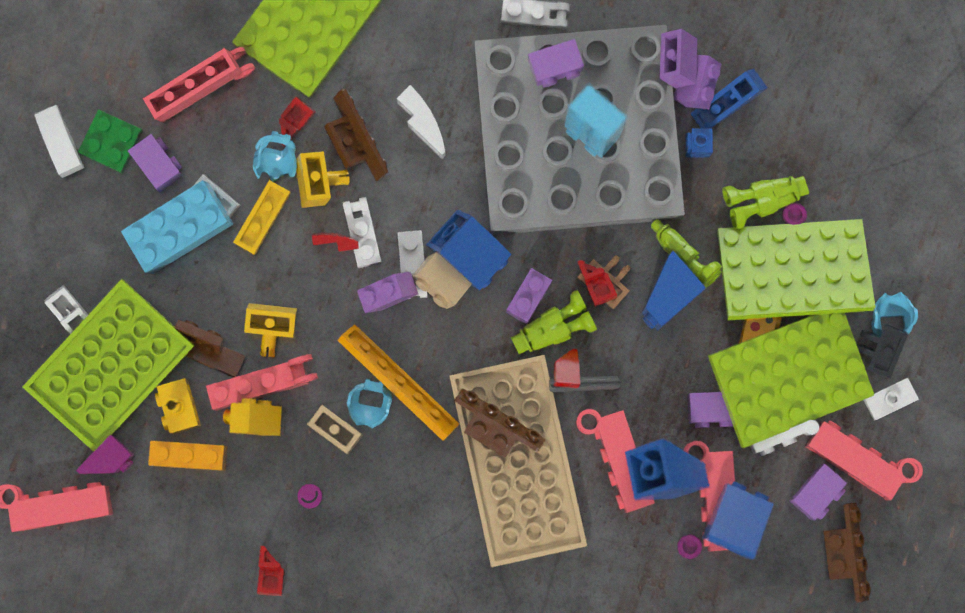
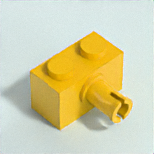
(315, 180)
(270, 322)
(177, 406)
(254, 418)

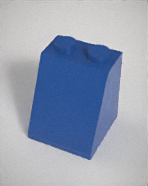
(470, 249)
(671, 293)
(664, 471)
(738, 520)

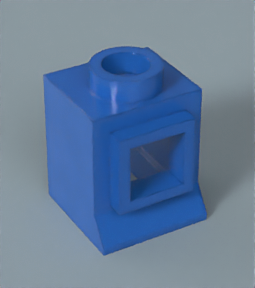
(699, 143)

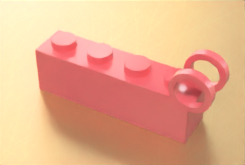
(197, 83)
(260, 383)
(616, 440)
(860, 462)
(719, 472)
(56, 509)

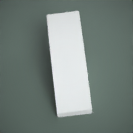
(422, 120)
(58, 141)
(66, 308)

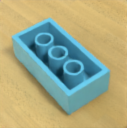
(594, 122)
(177, 227)

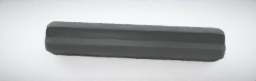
(590, 384)

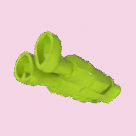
(768, 198)
(673, 241)
(551, 328)

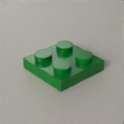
(110, 141)

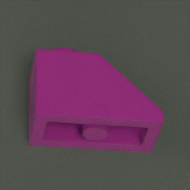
(108, 458)

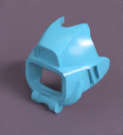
(273, 161)
(894, 306)
(366, 414)

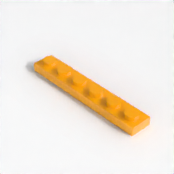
(398, 382)

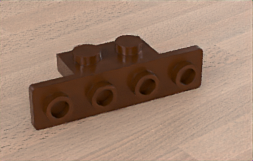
(352, 138)
(210, 349)
(494, 427)
(846, 555)

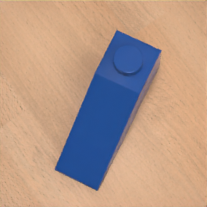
(730, 99)

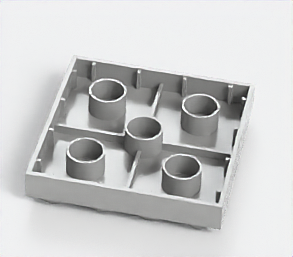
(544, 176)

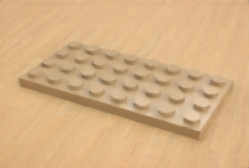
(530, 495)

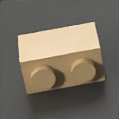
(441, 280)
(335, 429)

